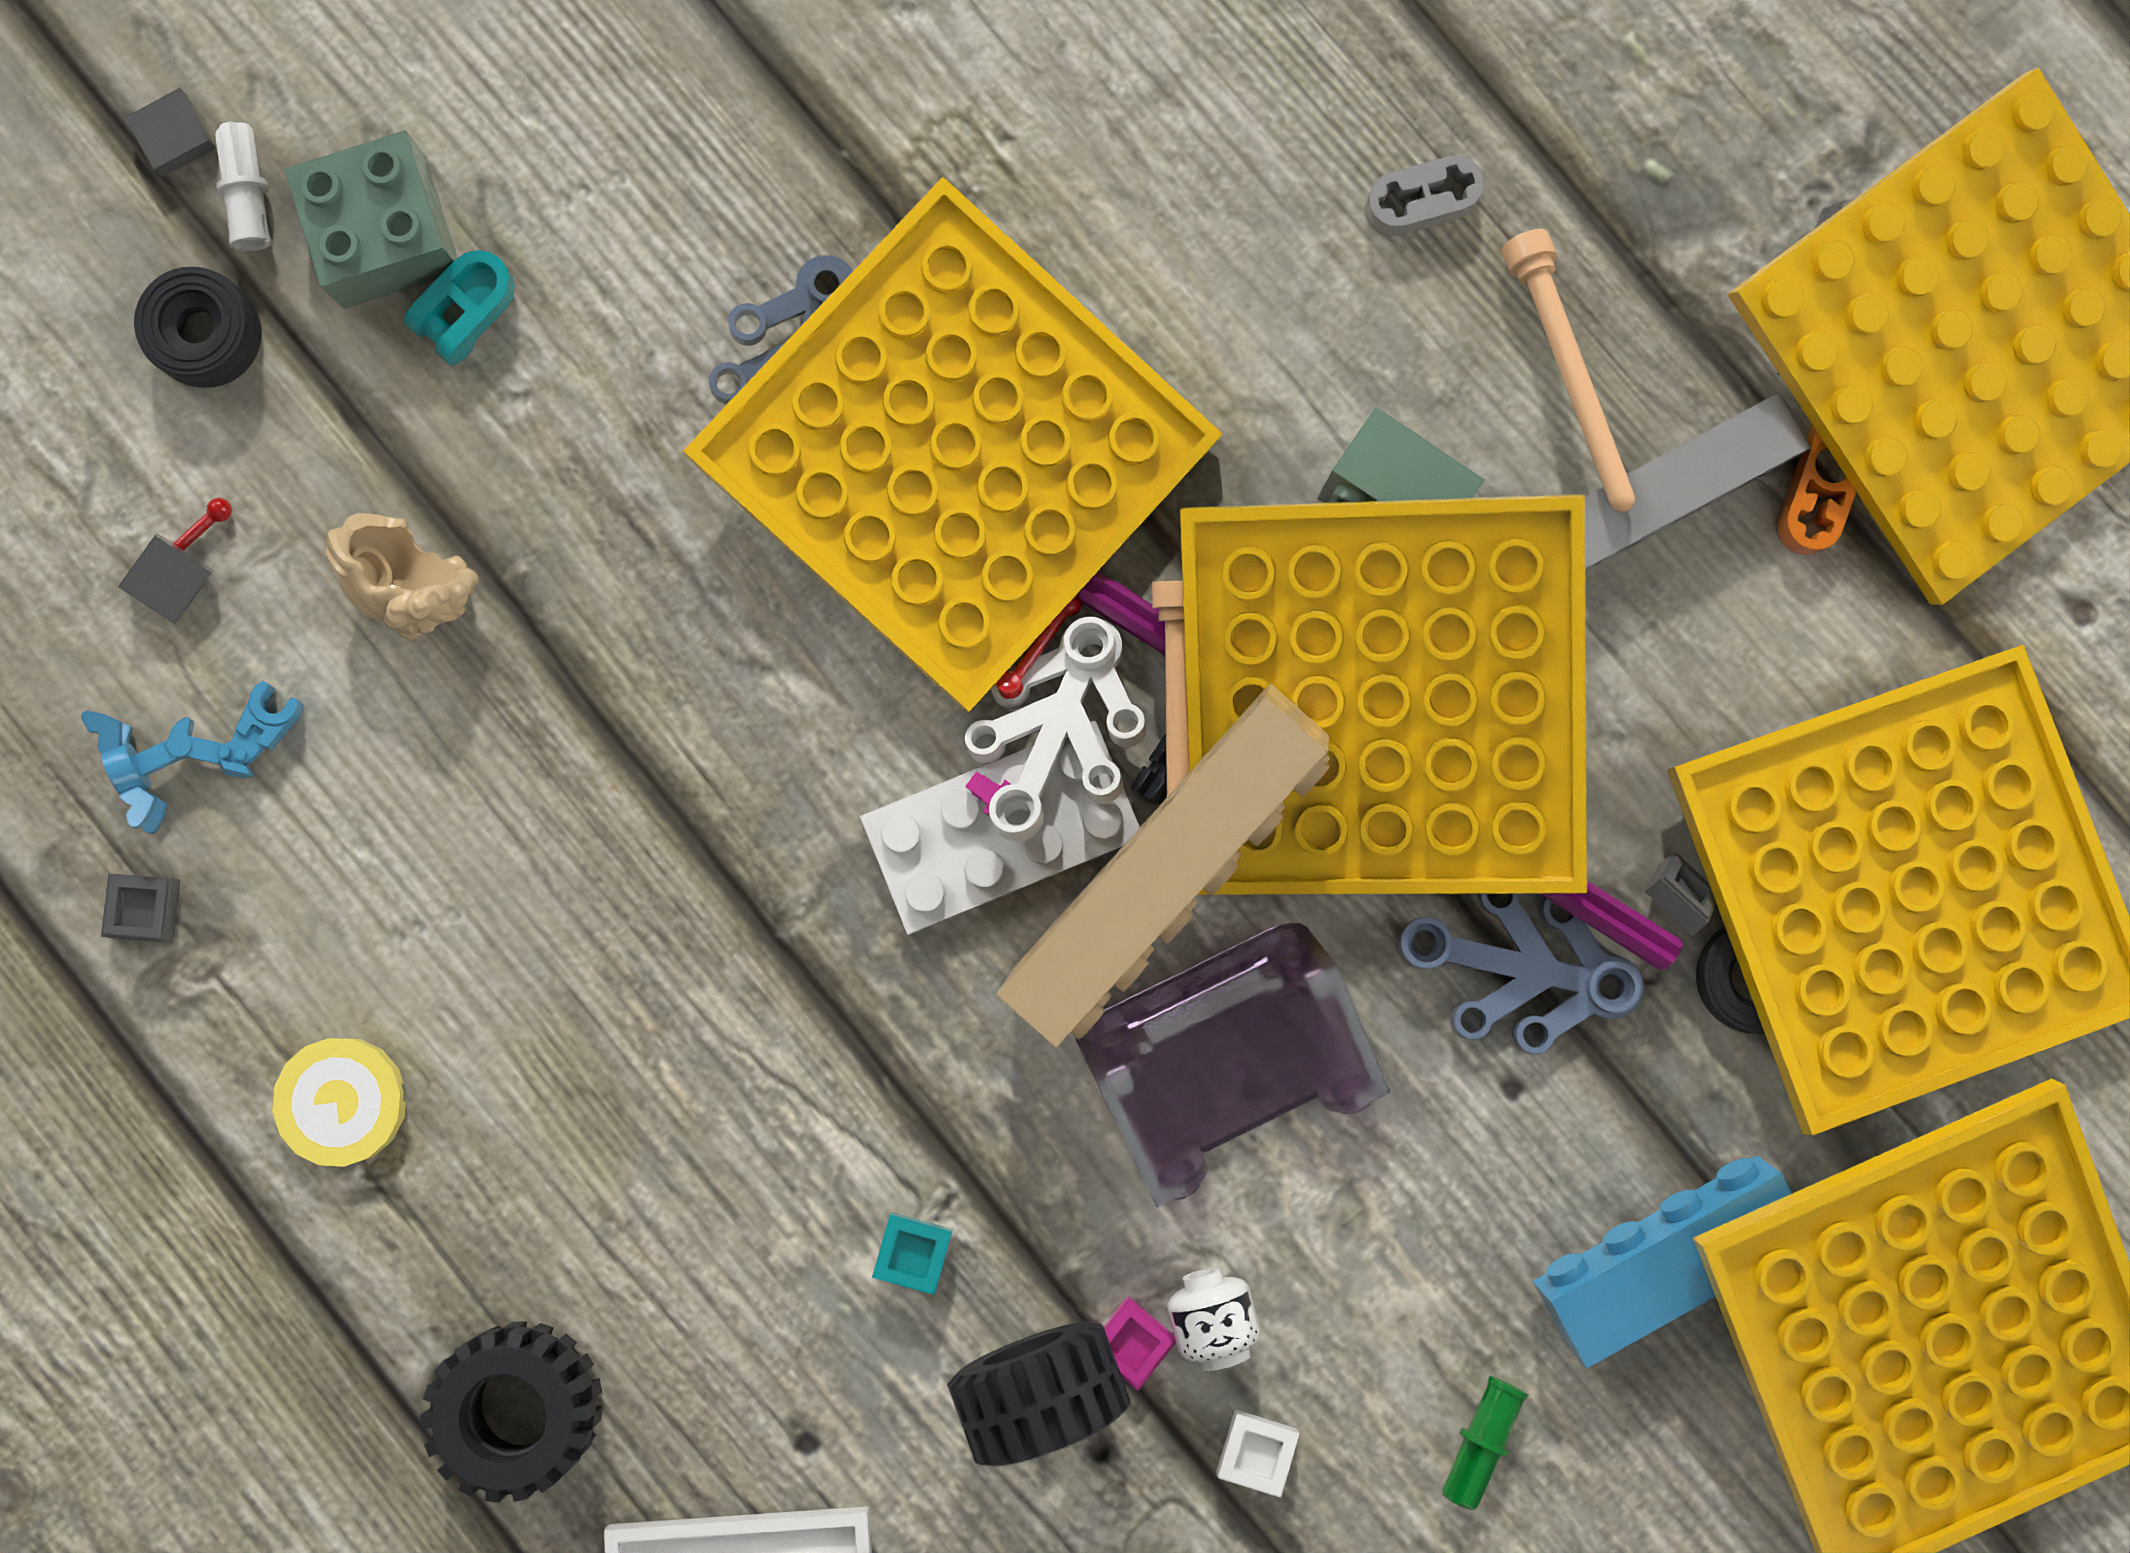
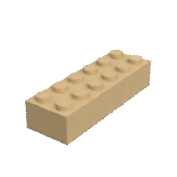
(1164, 865)

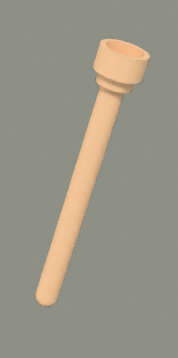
(1532, 260)
(1168, 598)

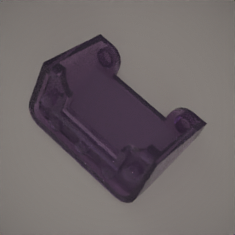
(1229, 1053)

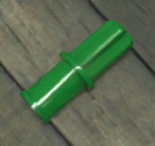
(1483, 1443)

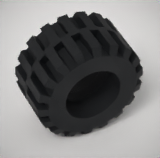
(1039, 1394)
(468, 1442)

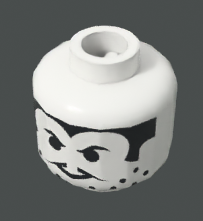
(1214, 1319)

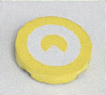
(339, 1101)

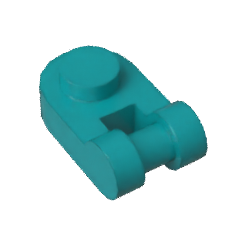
(477, 285)

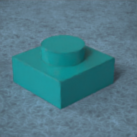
(912, 1253)

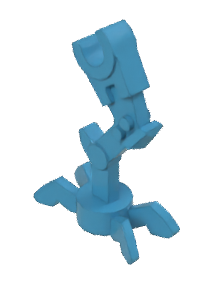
(131, 770)

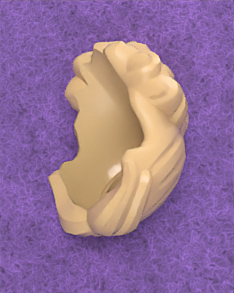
(394, 578)

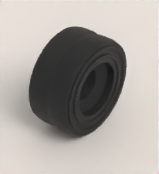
(168, 305)

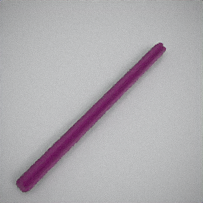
(1594, 907)

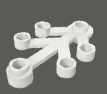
(1057, 718)

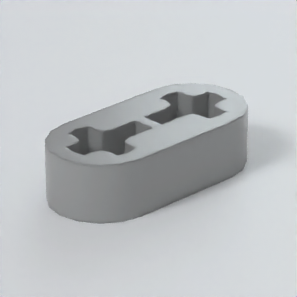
(1420, 182)

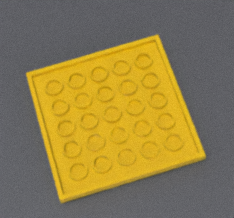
(1964, 335)
(953, 444)
(1435, 660)
(1911, 888)
(1937, 1329)

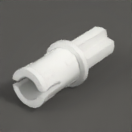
(242, 187)

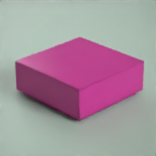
(1137, 1341)

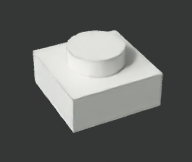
(1257, 1453)

